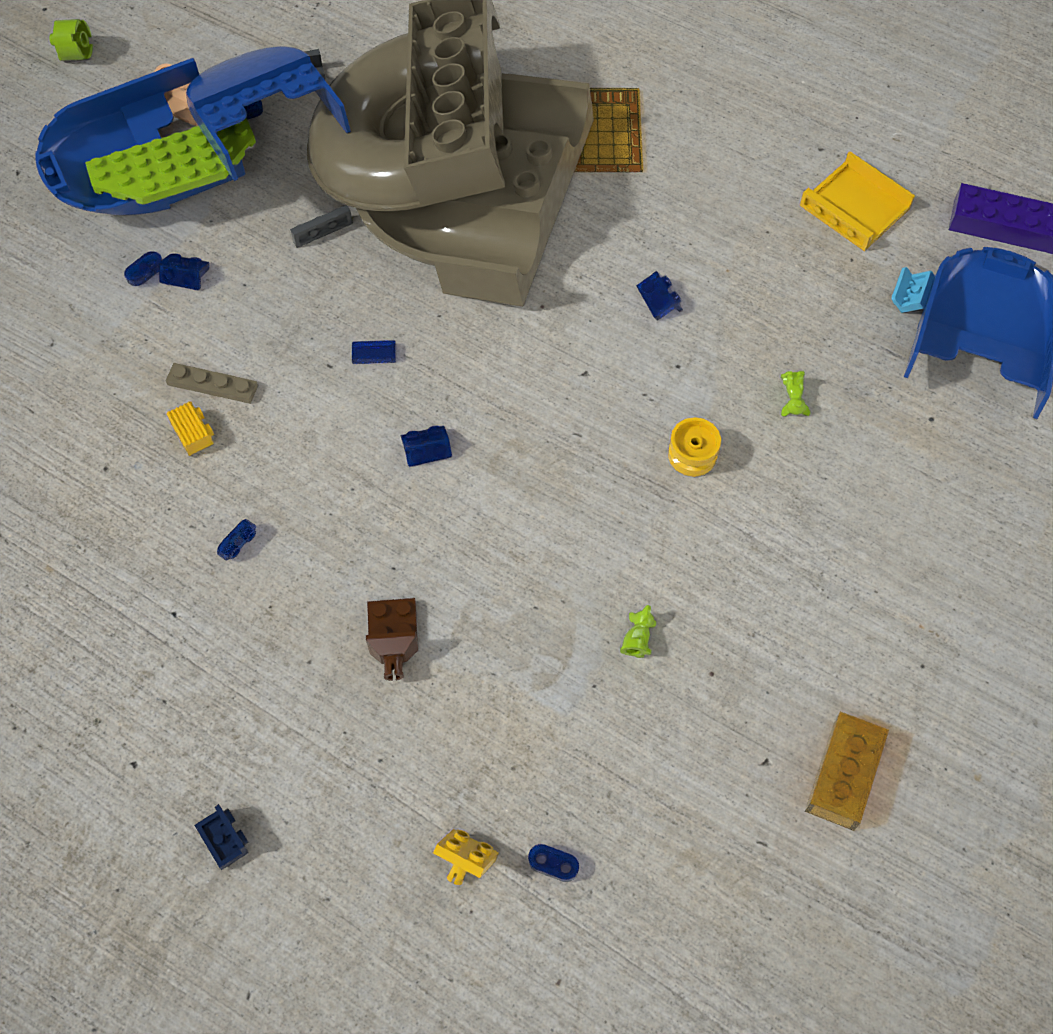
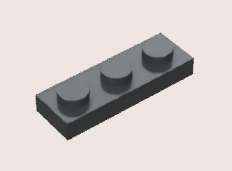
(321, 226)

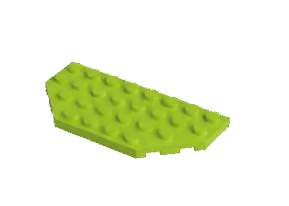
(168, 164)

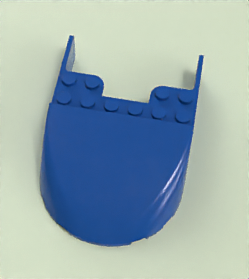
(222, 91)
(107, 124)
(993, 308)

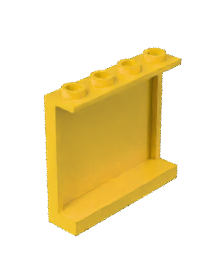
(858, 201)

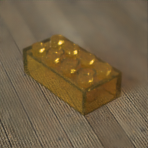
(847, 771)

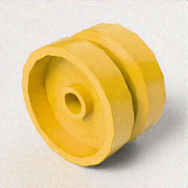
(694, 446)

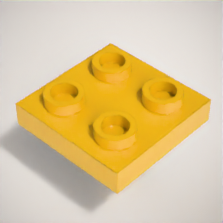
(465, 855)

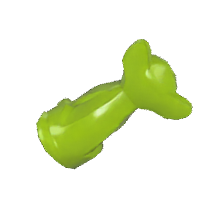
(794, 385)
(636, 639)

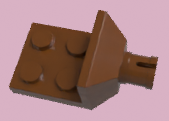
(392, 634)

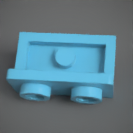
(912, 290)

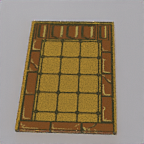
(615, 134)

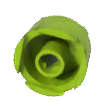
(71, 39)

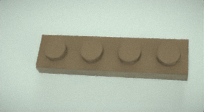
(212, 383)

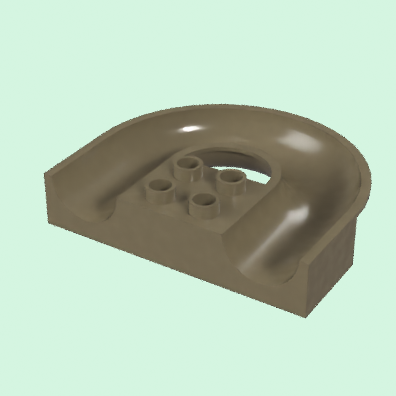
(453, 112)
(495, 239)

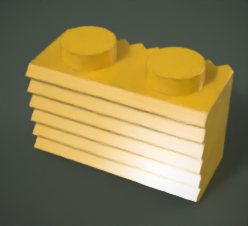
(190, 427)

